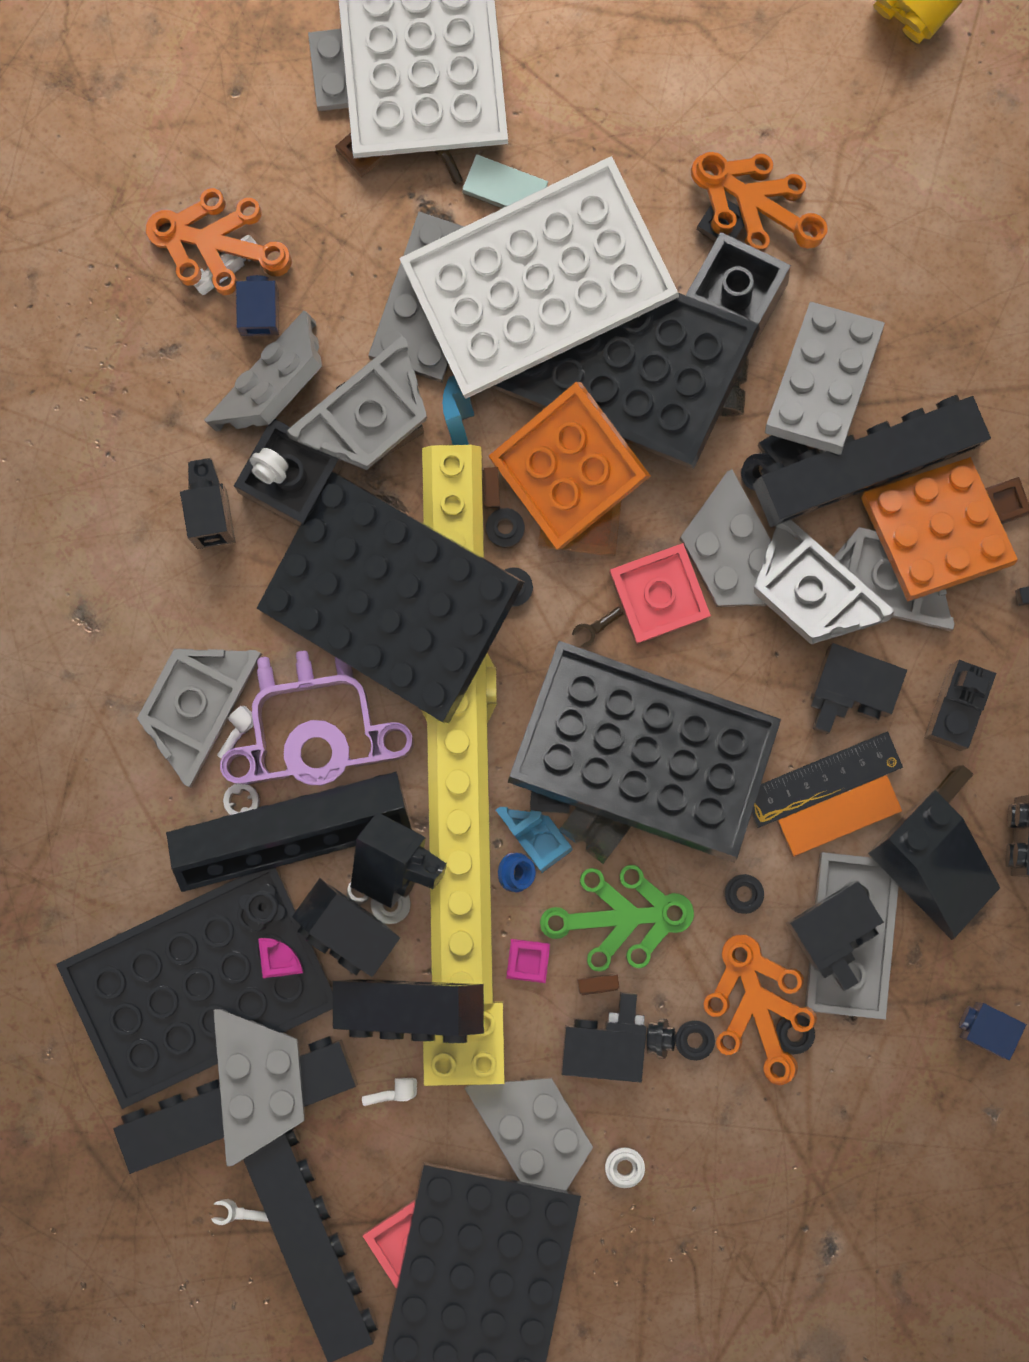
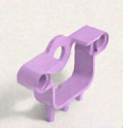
(311, 729)

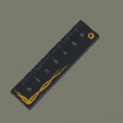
(825, 779)

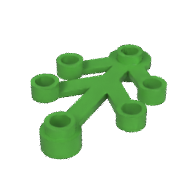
(624, 917)

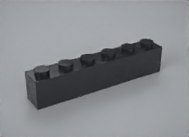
(871, 460)
(282, 832)
(199, 1121)
(310, 1248)

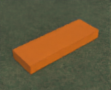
(839, 815)

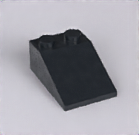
(937, 863)

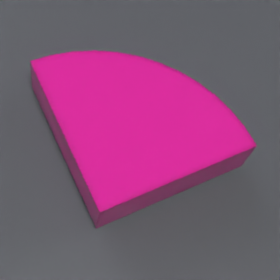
(278, 959)

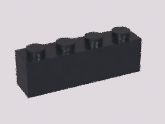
(409, 1008)

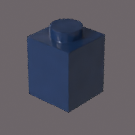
(257, 306)
(991, 1030)

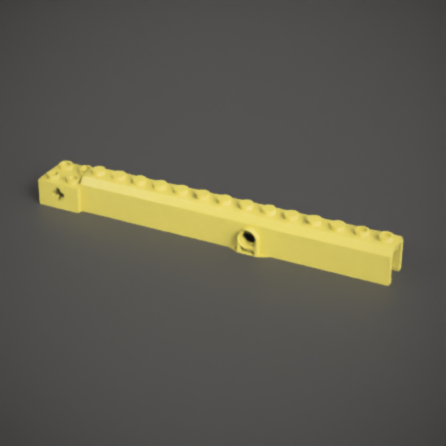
(461, 800)

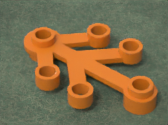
(753, 199)
(213, 239)
(758, 1002)

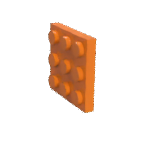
(569, 465)
(939, 529)

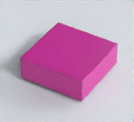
(528, 961)

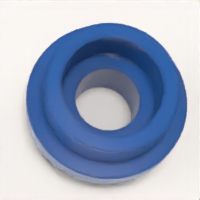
(524, 872)

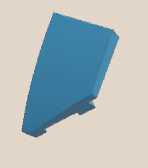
(455, 410)
(537, 836)

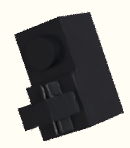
(206, 507)
(855, 680)
(959, 705)
(391, 861)
(831, 926)
(607, 1052)

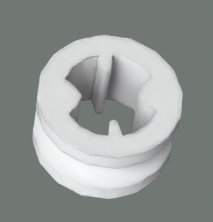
(238, 789)

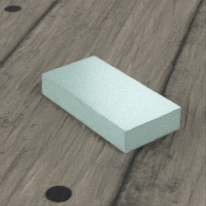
(499, 183)

